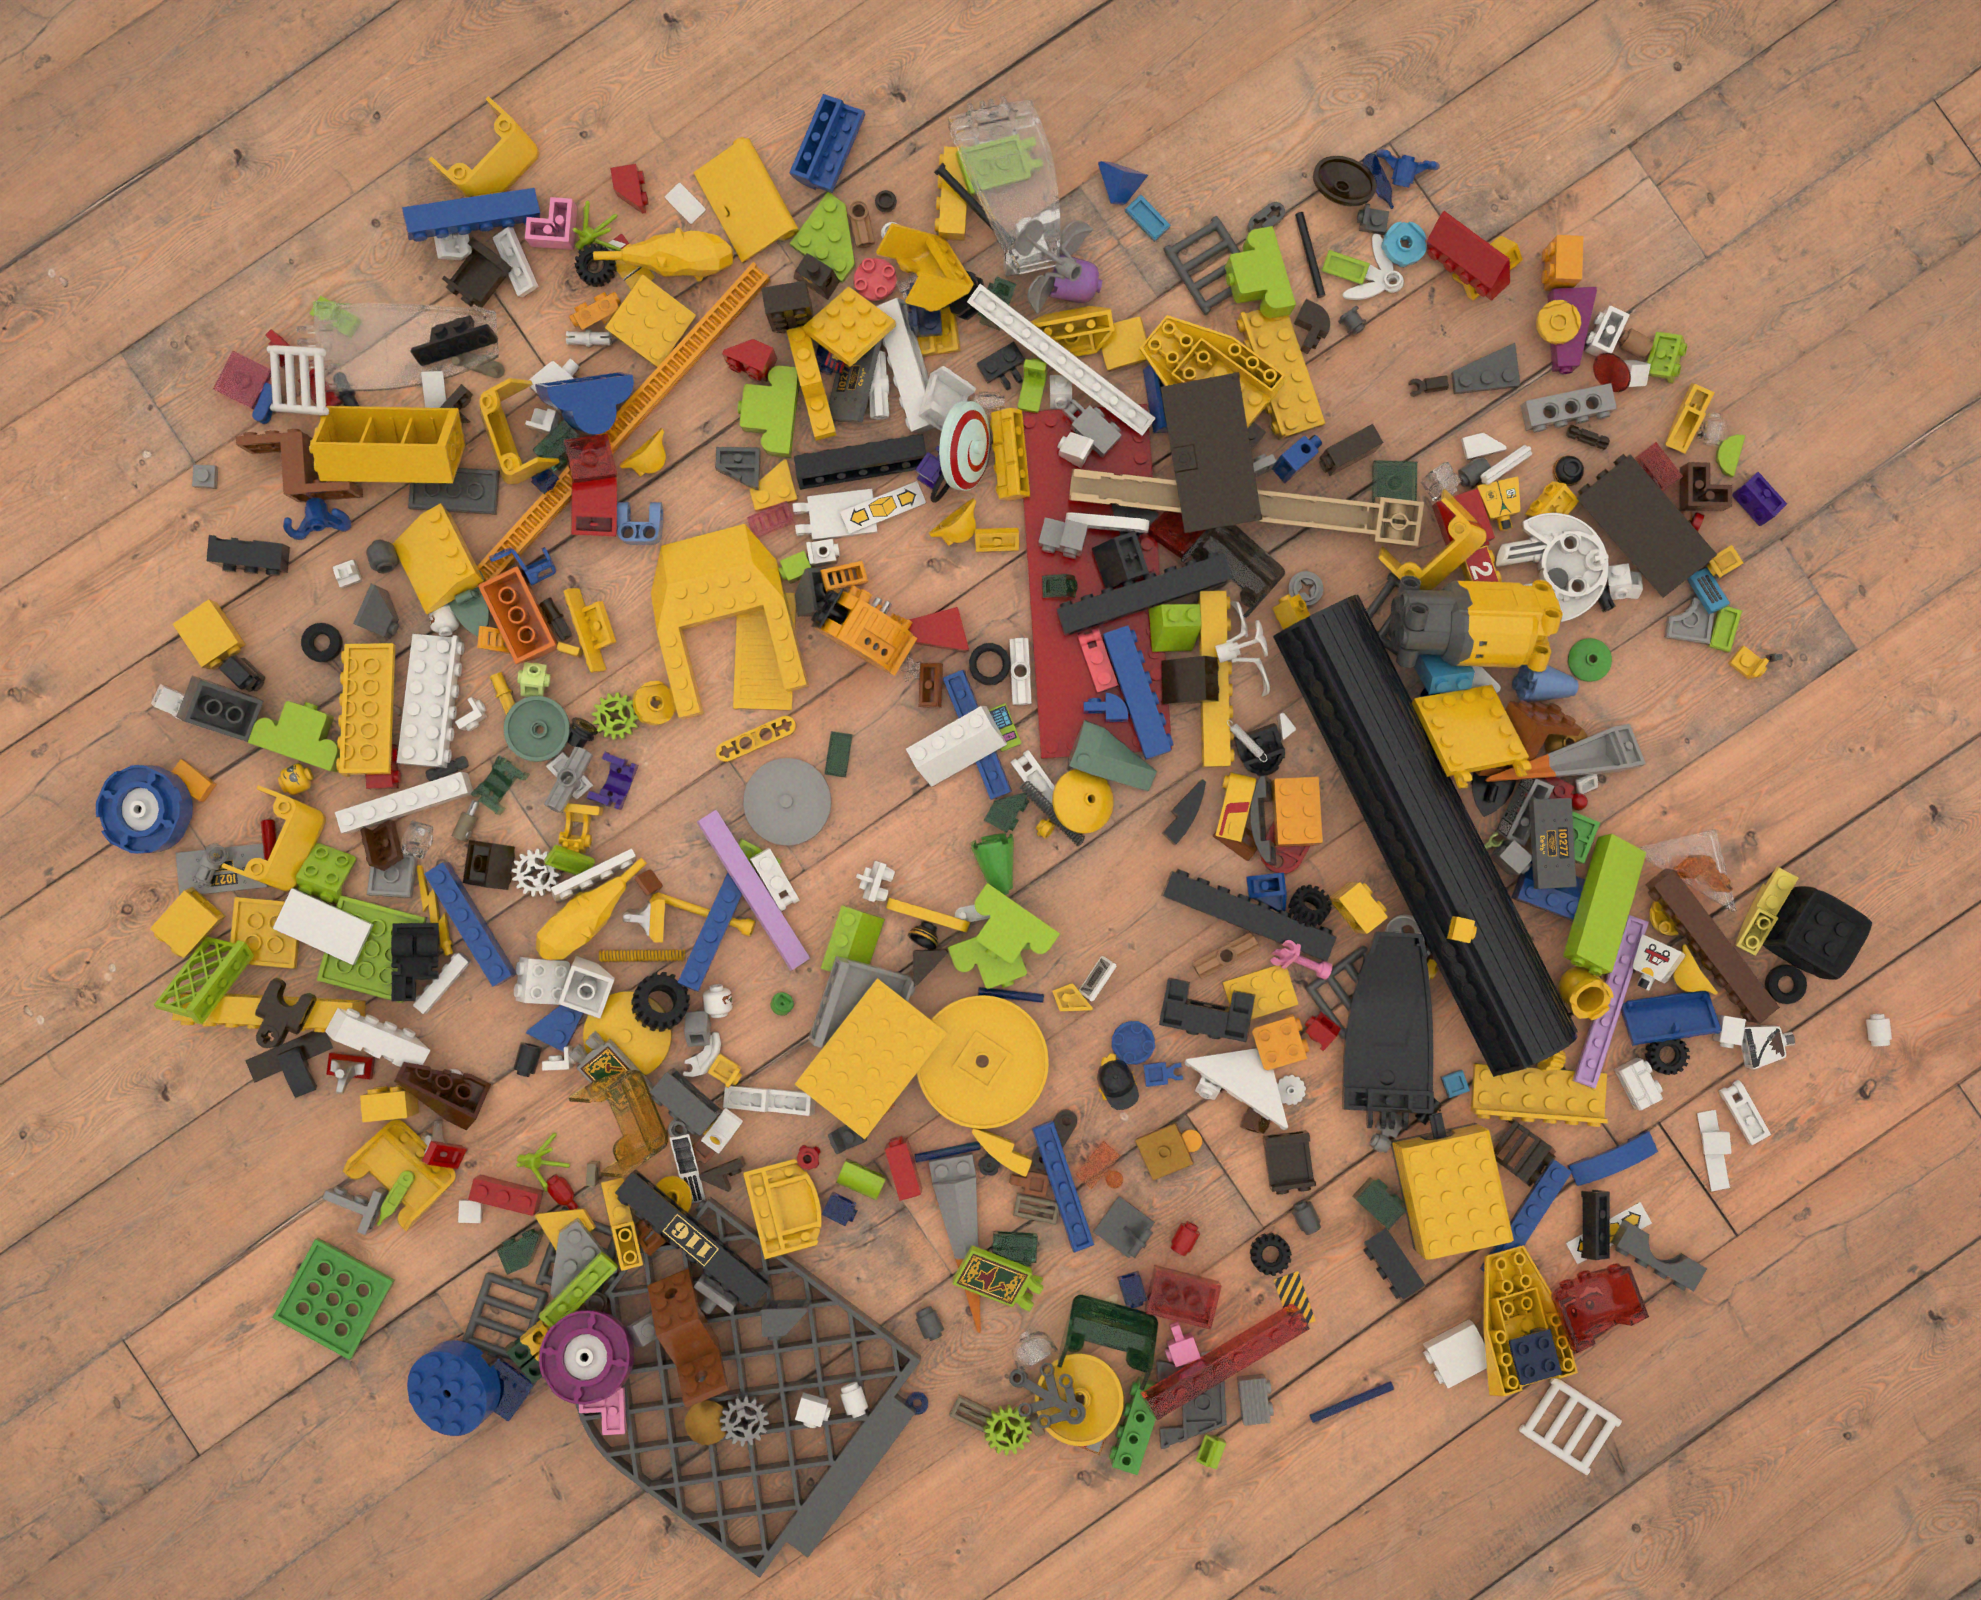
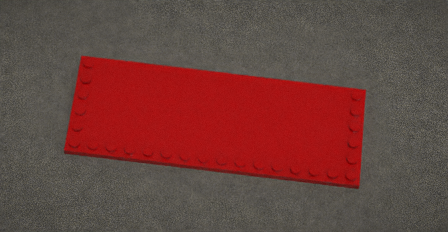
(1060, 665)

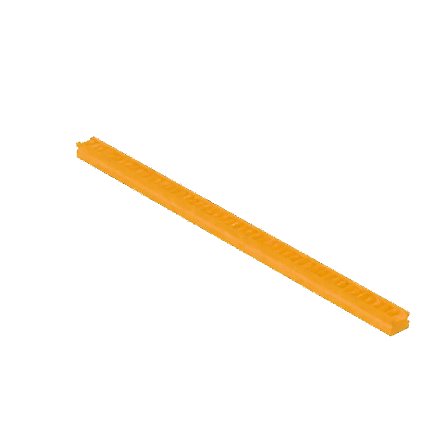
(633, 413)

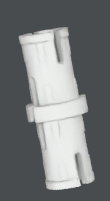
(588, 338)

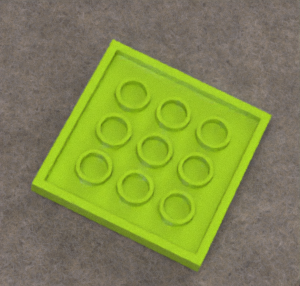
(373, 967)

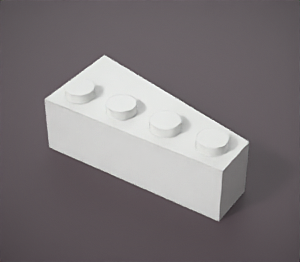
(376, 1037)

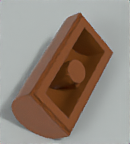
(930, 685)

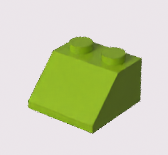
(1174, 627)

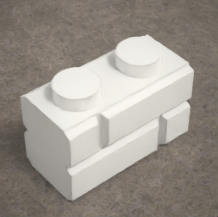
(1638, 1083)

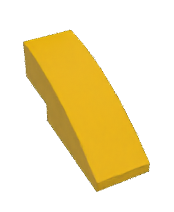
(1689, 417)
(1002, 1151)

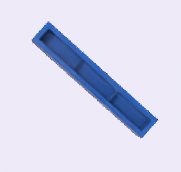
(470, 214)
(1137, 692)
(470, 923)

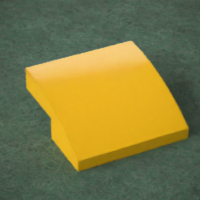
(943, 344)
(1124, 344)

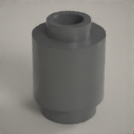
(1471, 472)
(1306, 1217)
(929, 1323)

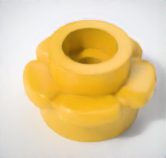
(1045, 828)

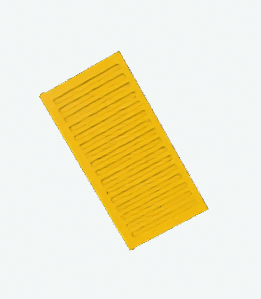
(757, 671)

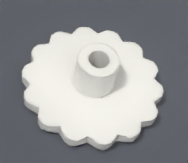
(1291, 1089)

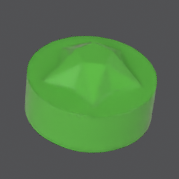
(782, 1004)

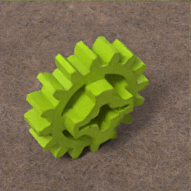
(612, 724)
(998, 1433)

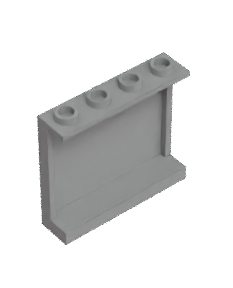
(845, 988)

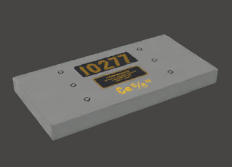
(223, 879)

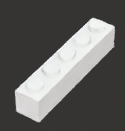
(447, 977)

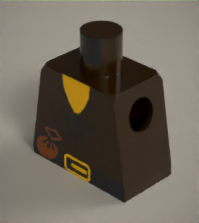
(816, 276)

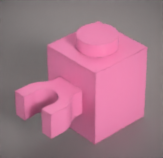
(1181, 1348)

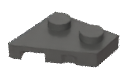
(740, 464)

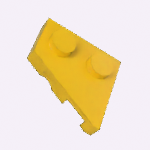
(555, 1221)

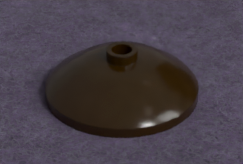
(1344, 181)

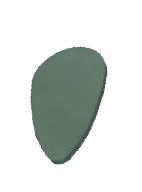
(471, 609)

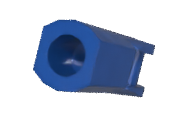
(262, 410)

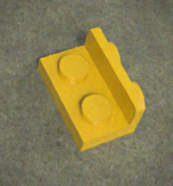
(1554, 499)

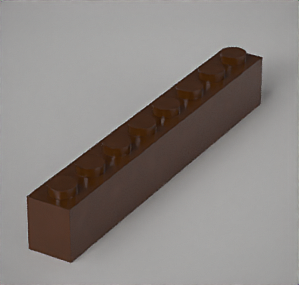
(1712, 946)

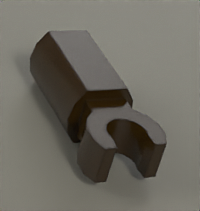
(1429, 385)

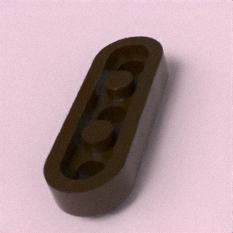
(1063, 1132)

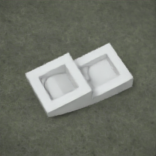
(558, 763)

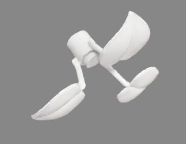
(1231, 650)

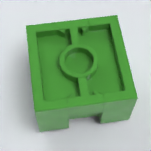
(1584, 833)

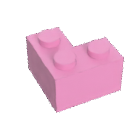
(557, 230)

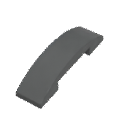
(1262, 794)

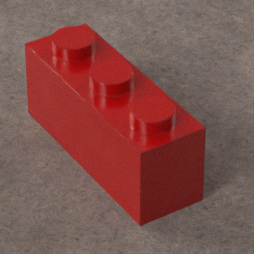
(506, 1195)

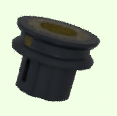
(581, 732)

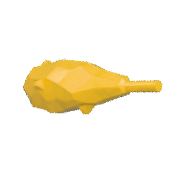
(676, 254)
(582, 917)

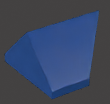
(1120, 181)
(1268, 890)

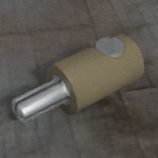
(466, 823)

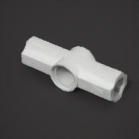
(879, 390)
(1020, 685)

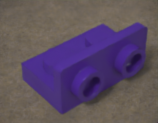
(1759, 499)

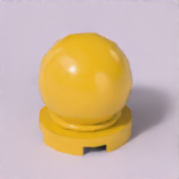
(1585, 993)

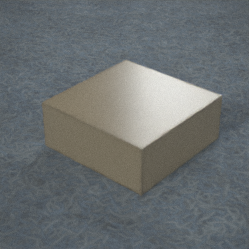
(592, 1175)

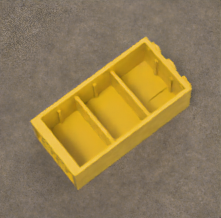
(388, 444)

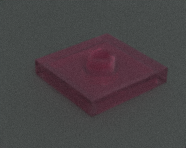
(242, 380)

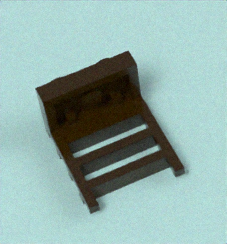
(1533, 1161)

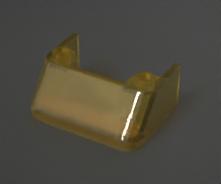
(636, 1116)

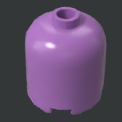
(1080, 290)

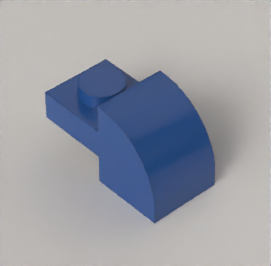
(1113, 708)

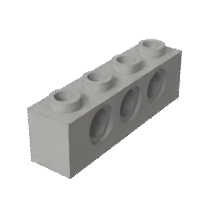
(1600, 396)

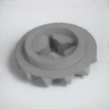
(1307, 578)

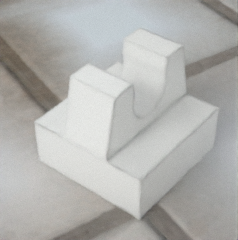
(347, 573)

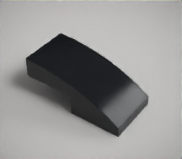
(296, 1072)

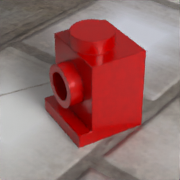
(1322, 1030)

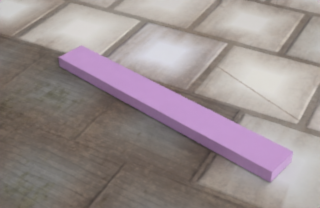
(753, 890)
(1602, 1028)

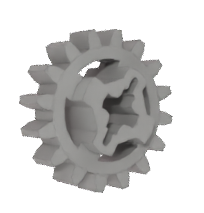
(736, 1423)

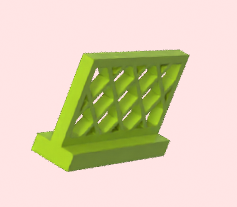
(214, 985)

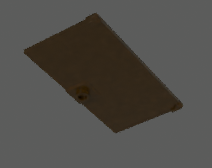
(1211, 452)

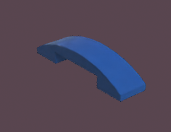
(1613, 1160)

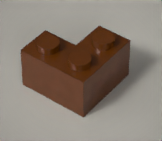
(1698, 493)

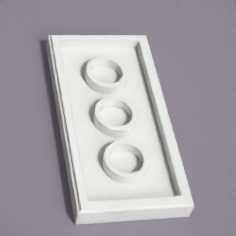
(323, 926)

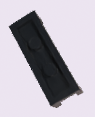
(1596, 1225)

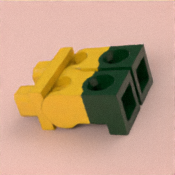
(526, 1350)

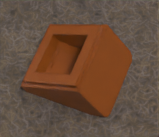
(648, 882)

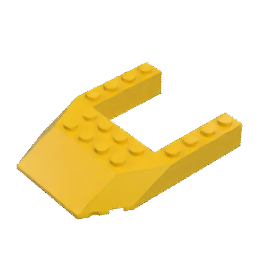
(713, 581)

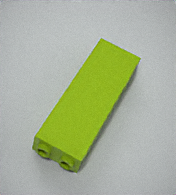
(1604, 905)

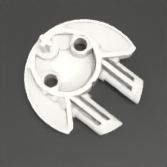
(1583, 563)

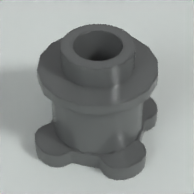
(1353, 321)

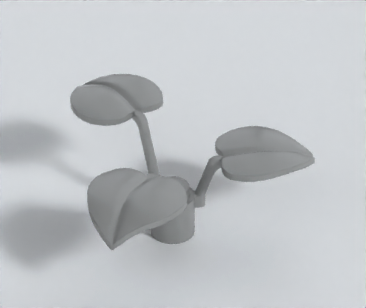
(1071, 240)

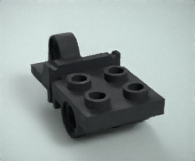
(414, 954)

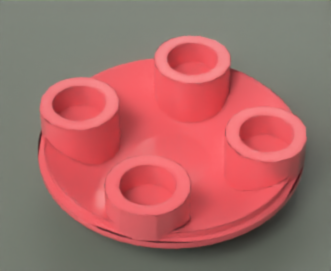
(875, 279)

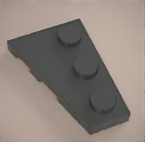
(1488, 373)

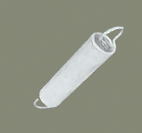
(1246, 740)

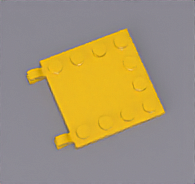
(1471, 732)

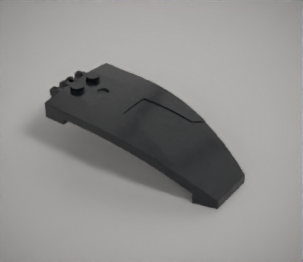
(1390, 1032)

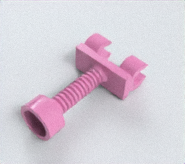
(1287, 956)

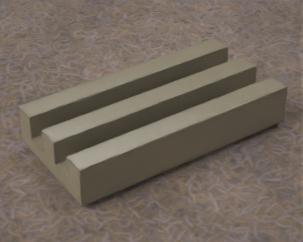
(1017, 1213)
(973, 1404)

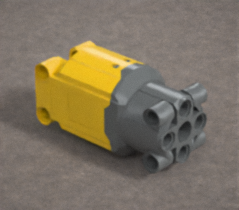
(1475, 623)

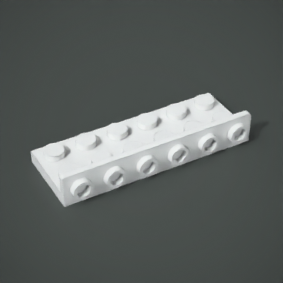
(430, 700)

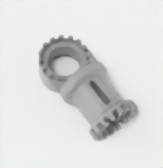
(208, 866)

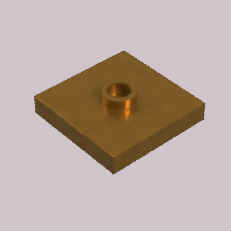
(1164, 1151)

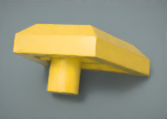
(1070, 999)

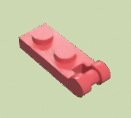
(1098, 661)

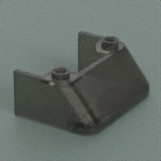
(1249, 564)

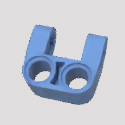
(640, 528)

